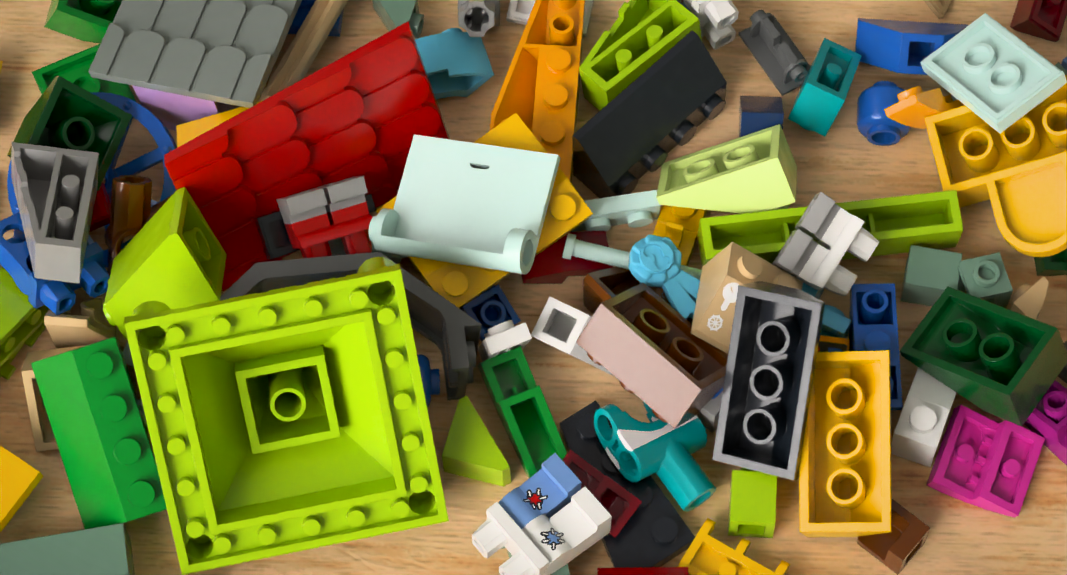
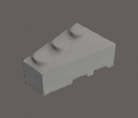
(55, 205)

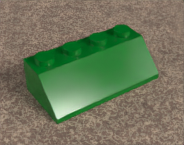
(100, 433)

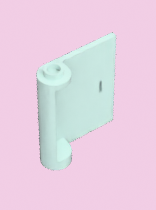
(466, 213)

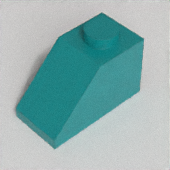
(825, 87)

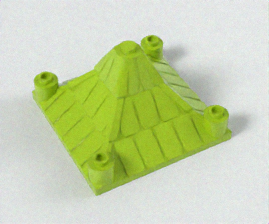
(287, 417)

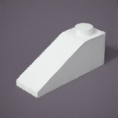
(922, 419)

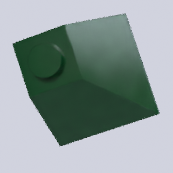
(75, 120)

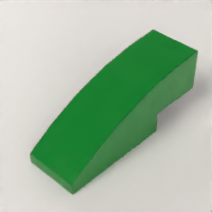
(522, 409)

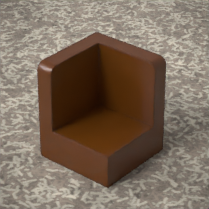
(901, 544)

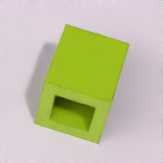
(752, 504)

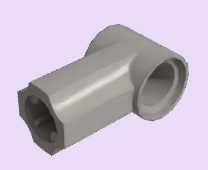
(478, 16)

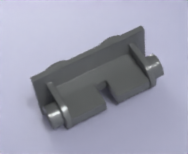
(775, 52)

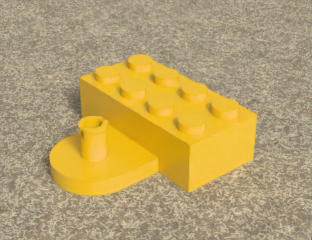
(1017, 170)

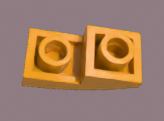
(916, 105)

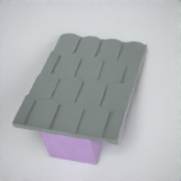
(194, 53)

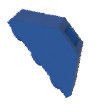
(901, 44)
(876, 328)

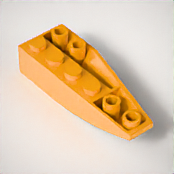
(546, 77)

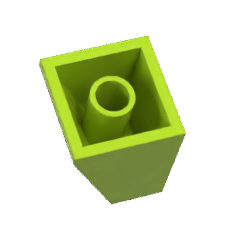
(168, 262)

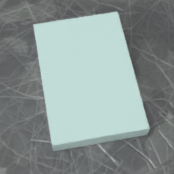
(993, 72)

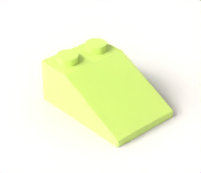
(733, 176)

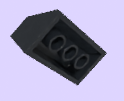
(649, 119)
(768, 379)

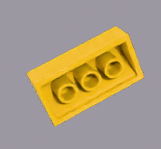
(847, 447)

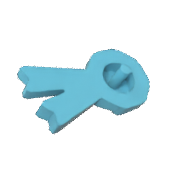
(658, 264)

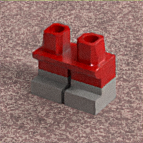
(328, 214)

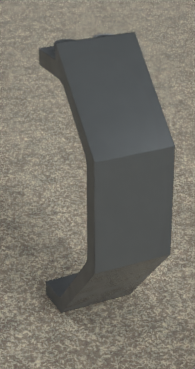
(429, 312)

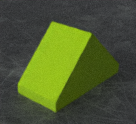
(472, 450)

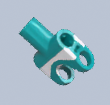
(657, 448)

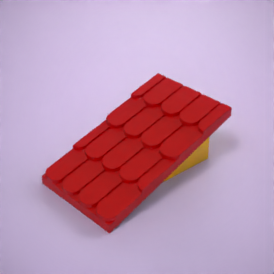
(318, 131)

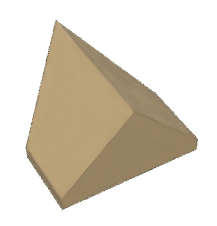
(82, 323)

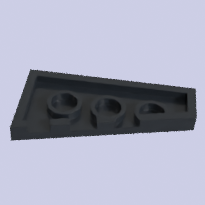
(655, 529)

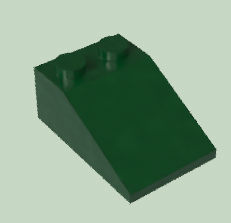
(987, 354)

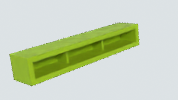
(896, 222)

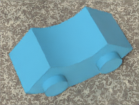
(454, 62)

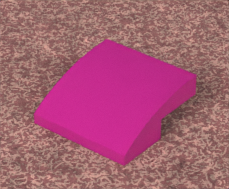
(985, 462)

